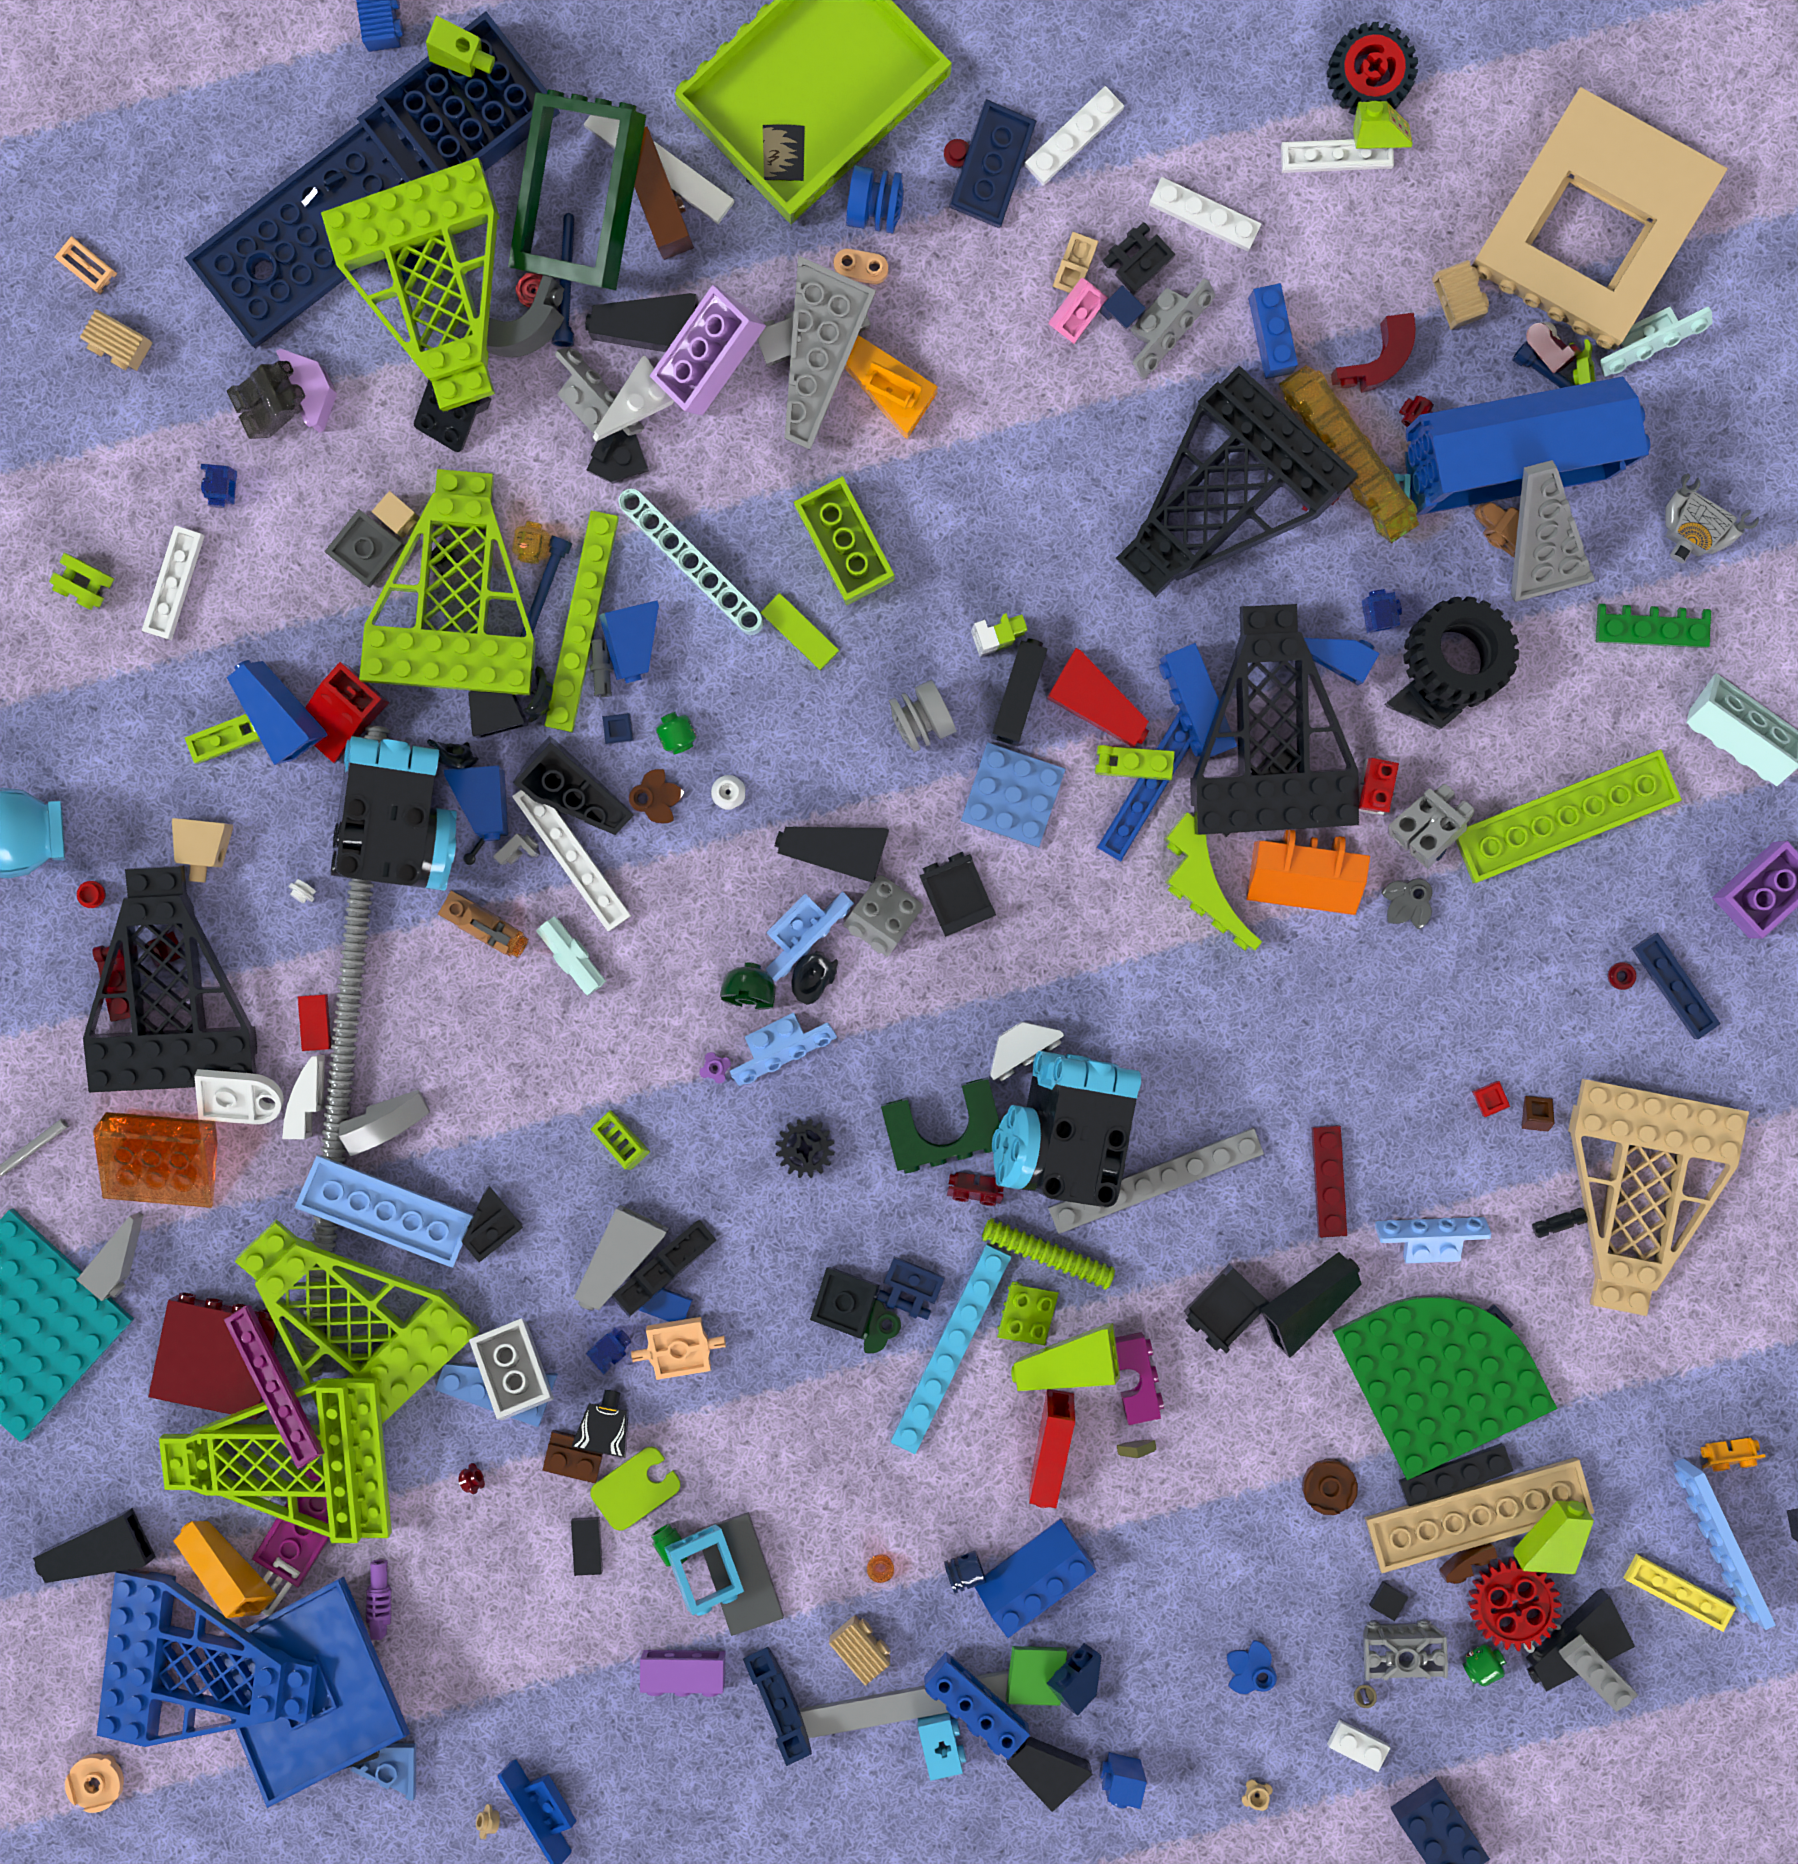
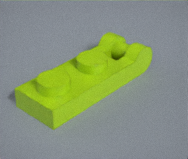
(220, 739)
(1135, 763)

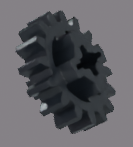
(817, 1144)

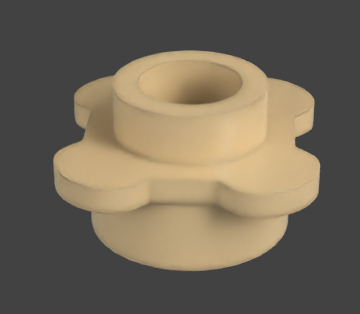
(1257, 1803)
(487, 1821)

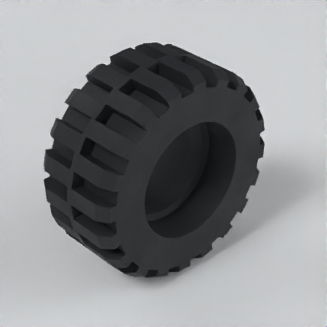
(1488, 633)

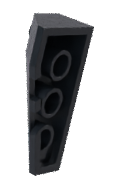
(565, 784)

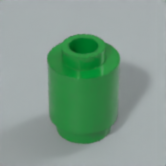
(663, 1537)

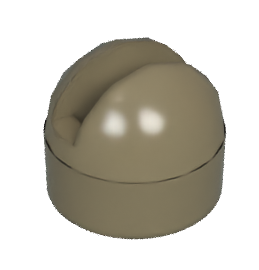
(1370, 1694)

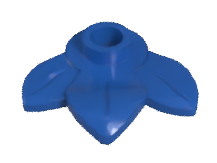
(1248, 1666)

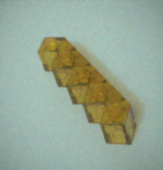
(1331, 422)

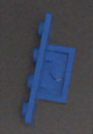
(540, 1809)

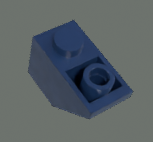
(1077, 1679)

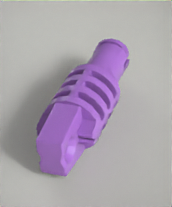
(378, 1600)

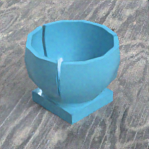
(28, 832)

